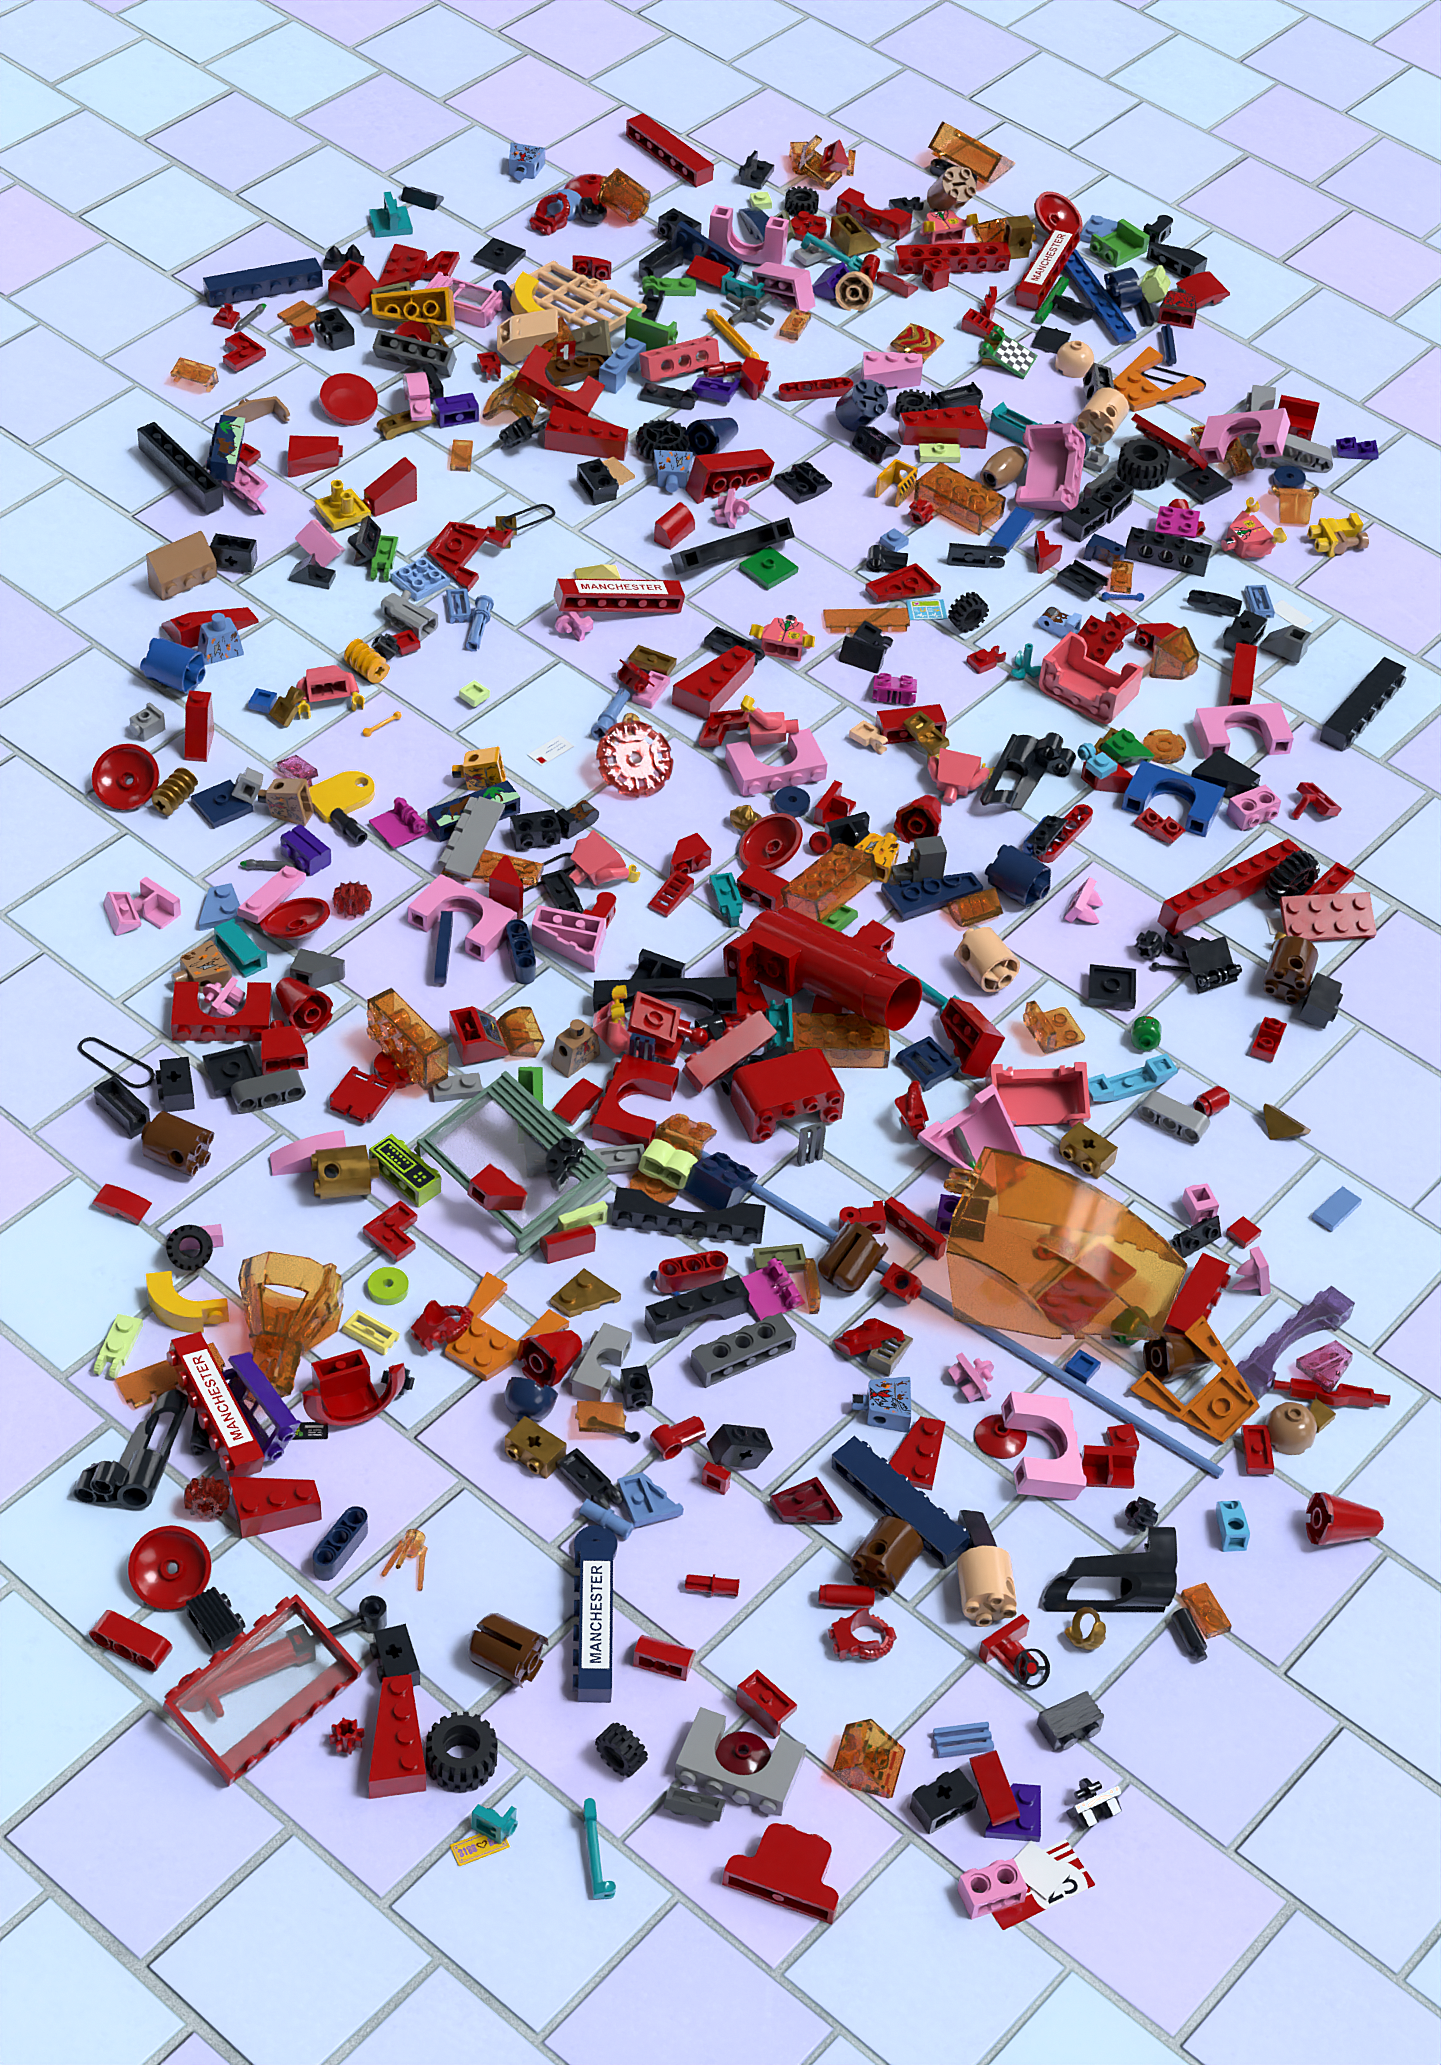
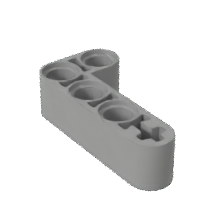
(1299, 452)

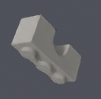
(607, 1346)

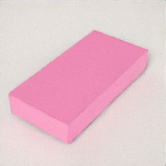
(652, 694)

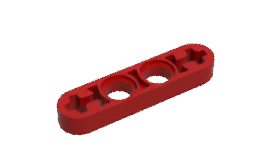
(794, 390)
(1069, 835)

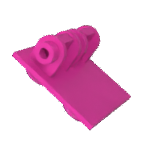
(1177, 521)
(903, 684)
(400, 824)
(772, 1290)

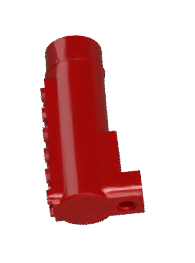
(800, 953)

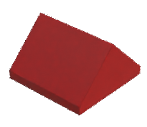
(506, 886)

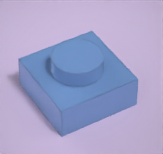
(894, 540)

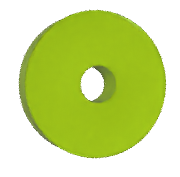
(388, 1295)

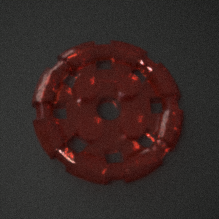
(626, 767)

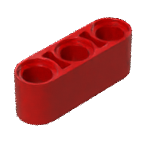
(691, 1271)
(131, 1640)
(994, 1788)

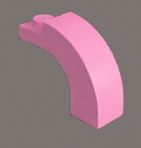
(417, 392)

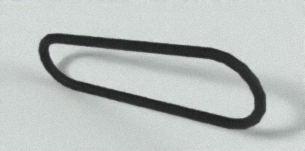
(121, 1053)

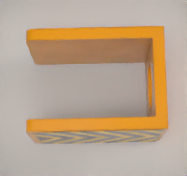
(892, 474)

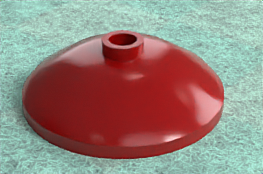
(586, 186)
(1052, 207)
(118, 766)
(771, 841)
(296, 918)
(150, 1564)

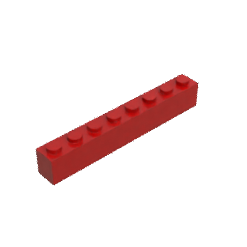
(1223, 889)

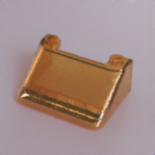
(969, 153)

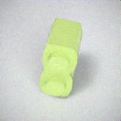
(667, 1163)

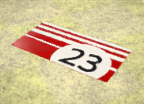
(1034, 1903)

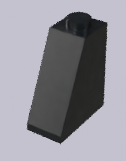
(1227, 773)

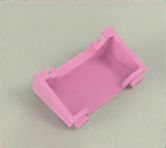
(1053, 467)

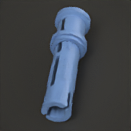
(480, 616)
(610, 716)

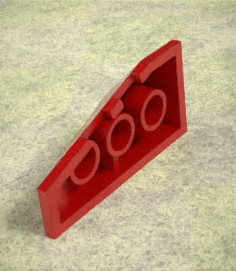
(186, 628)

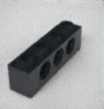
(1168, 551)

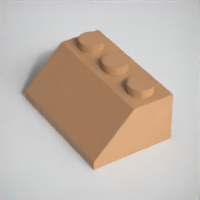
(180, 565)

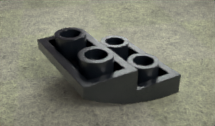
(803, 482)

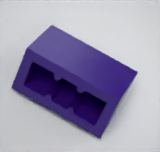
(825, 285)

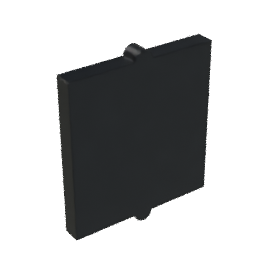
(1050, 339)

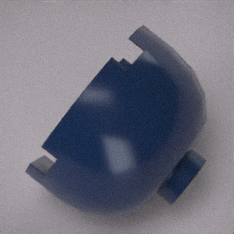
(527, 1399)

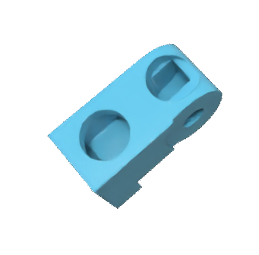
(1232, 1526)

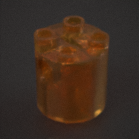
(624, 195)

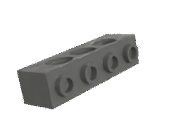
(414, 352)
(743, 1349)

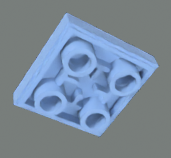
(420, 579)

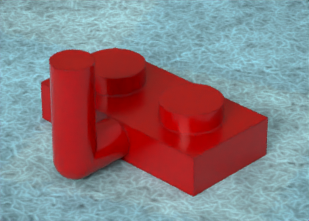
(1314, 795)

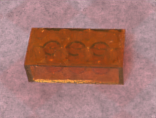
(960, 498)
(830, 882)
(407, 1038)
(843, 1038)

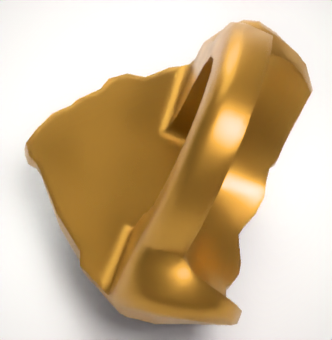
(743, 817)
(1096, 1636)

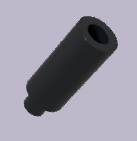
(1190, 1633)

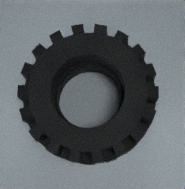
(1143, 463)
(460, 1731)

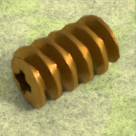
(174, 791)

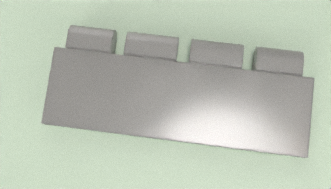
(471, 836)

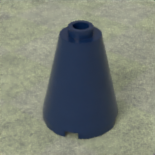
(711, 435)

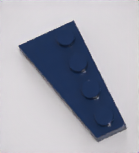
(697, 244)
(930, 894)

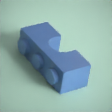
(624, 359)

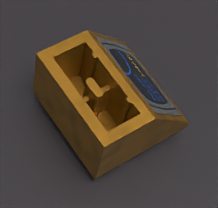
(852, 235)

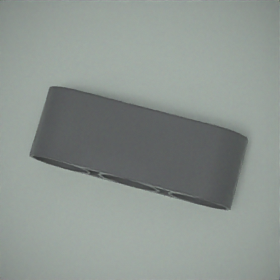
(268, 1091)

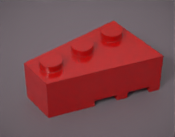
(273, 1503)

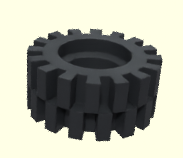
(801, 200)
(912, 402)
(968, 612)
(197, 1261)
(621, 1749)

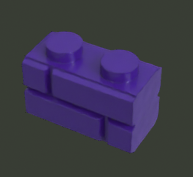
(456, 410)
(305, 850)

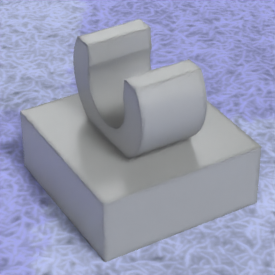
(1096, 459)

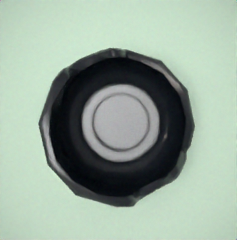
(591, 212)

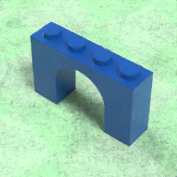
(1155, 780)

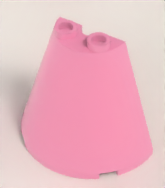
(983, 1124)

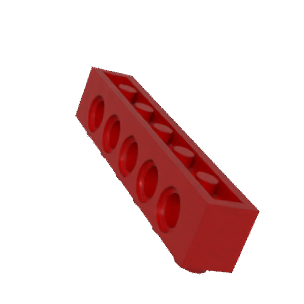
(958, 256)

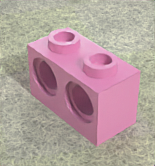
(1253, 807)
(995, 1894)

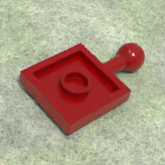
(661, 1021)

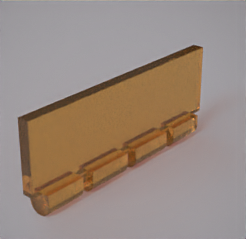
(882, 618)
(155, 1380)

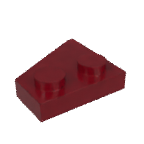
(806, 1503)

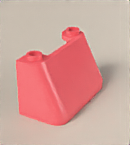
(1043, 1095)

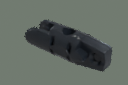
(1214, 602)

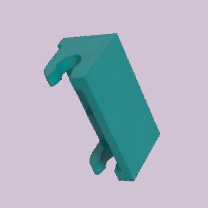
(739, 288)
(781, 1019)

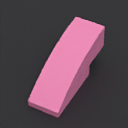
(296, 1156)

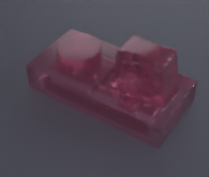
(297, 768)

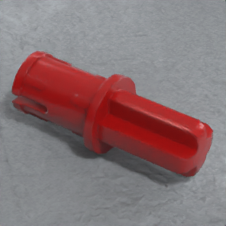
(721, 369)
(712, 1584)

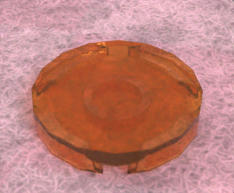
(1165, 746)
(654, 1188)

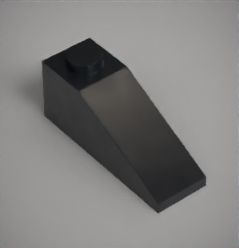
(1176, 260)

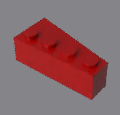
(944, 426)
(584, 435)
(728, 470)
(714, 683)
(397, 1748)

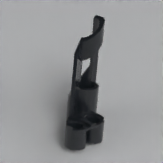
(1030, 760)
(140, 1469)
(1145, 1582)

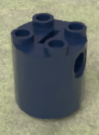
(862, 404)
(1019, 875)

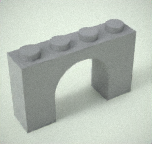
(765, 1789)

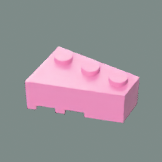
(786, 284)
(892, 368)
(570, 934)

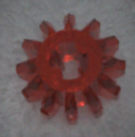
(352, 899)
(206, 1497)

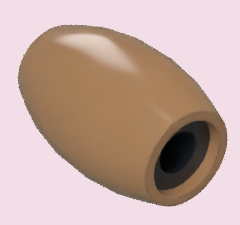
(1003, 467)

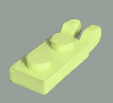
(118, 1344)

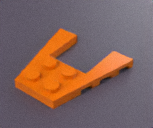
(1143, 393)
(483, 1347)
(1220, 1405)

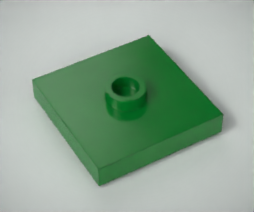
(768, 567)

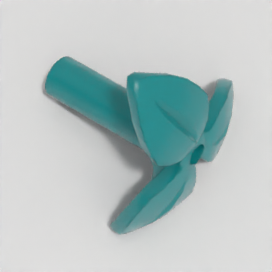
(1023, 662)

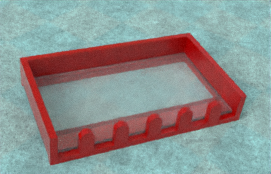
(261, 1688)

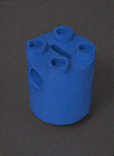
(173, 665)

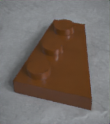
(567, 371)

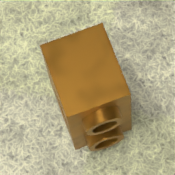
(1018, 236)
(1088, 1150)
(534, 1447)

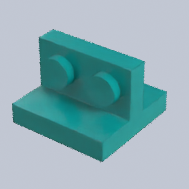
(390, 219)

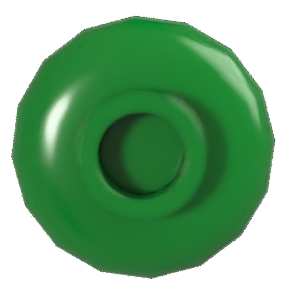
(1146, 1033)

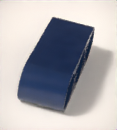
(521, 951)
(342, 1532)

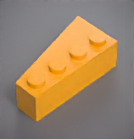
(420, 305)

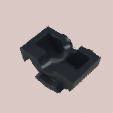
(561, 1156)

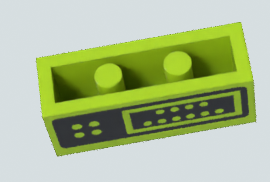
(406, 1170)

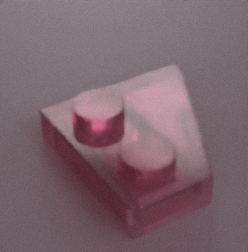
(1326, 1364)

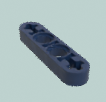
(443, 947)

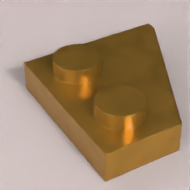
(583, 1294)

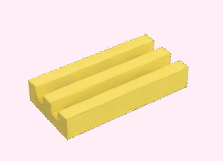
(368, 1335)

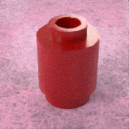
(1212, 1101)

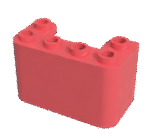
(1085, 683)

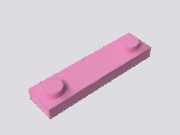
(271, 894)

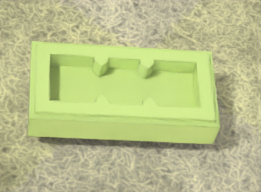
(939, 453)
(593, 1214)

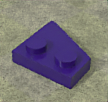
(716, 388)
(1029, 1824)

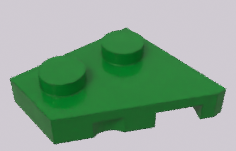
(1125, 747)

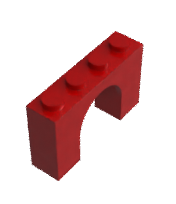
(533, 381)
(192, 1024)
(630, 1078)

